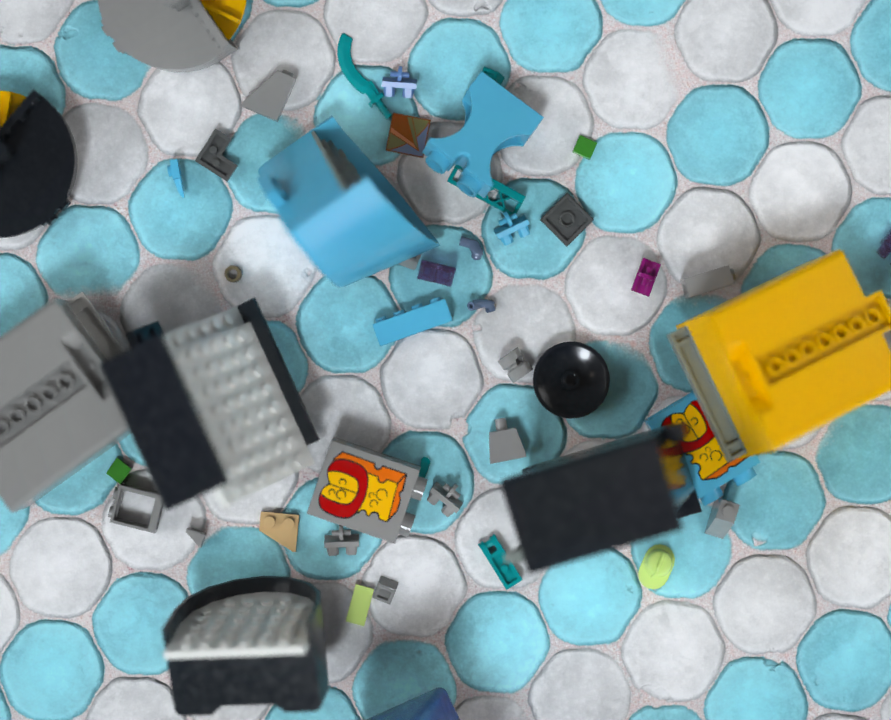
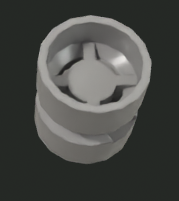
(515, 365)

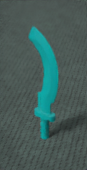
(356, 79)

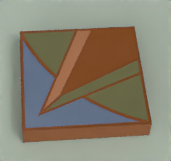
(408, 135)

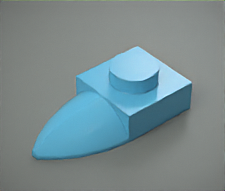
(175, 171)

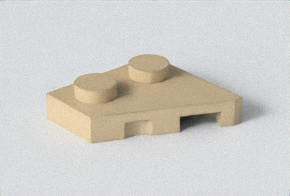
(280, 527)

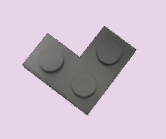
(212, 158)

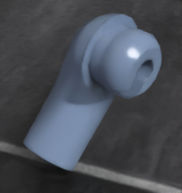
(474, 247)
(480, 303)

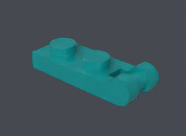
(505, 571)

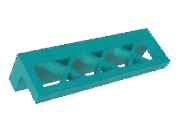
(500, 188)

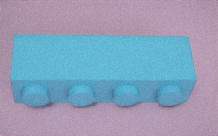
(412, 322)

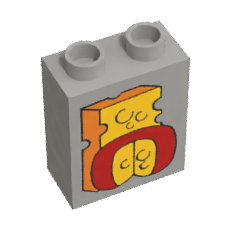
(366, 491)

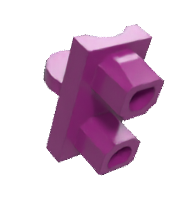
(645, 277)

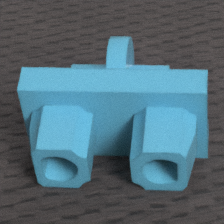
(509, 225)

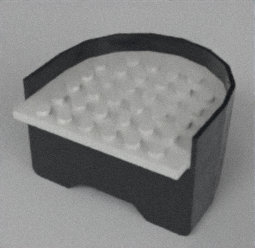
(248, 647)

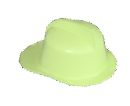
(656, 566)

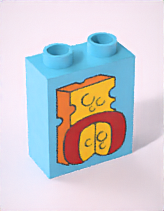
(702, 450)

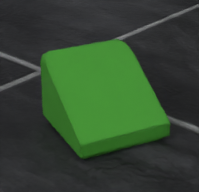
(584, 147)
(119, 471)

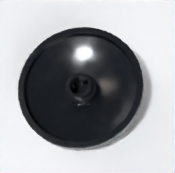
(571, 380)

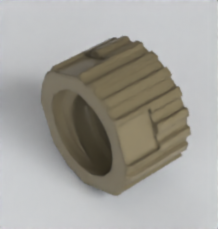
(239, 273)

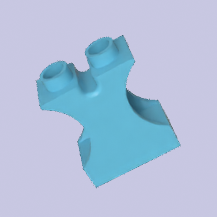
(492, 122)

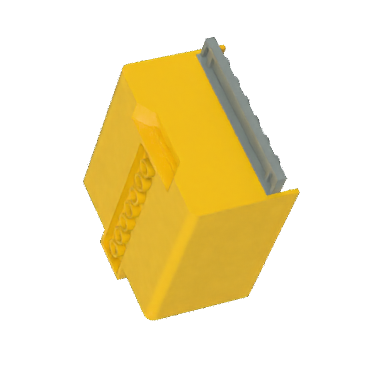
(786, 356)

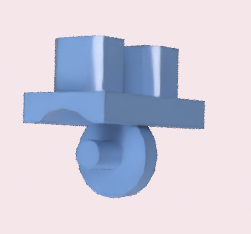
(391, 83)

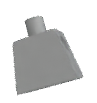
(504, 443)

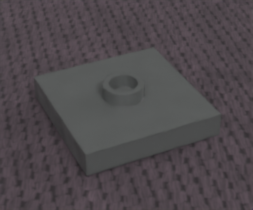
(566, 219)

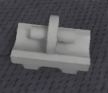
(447, 496)
(341, 538)

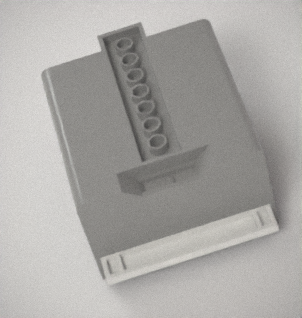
(55, 399)

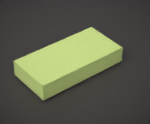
(359, 604)

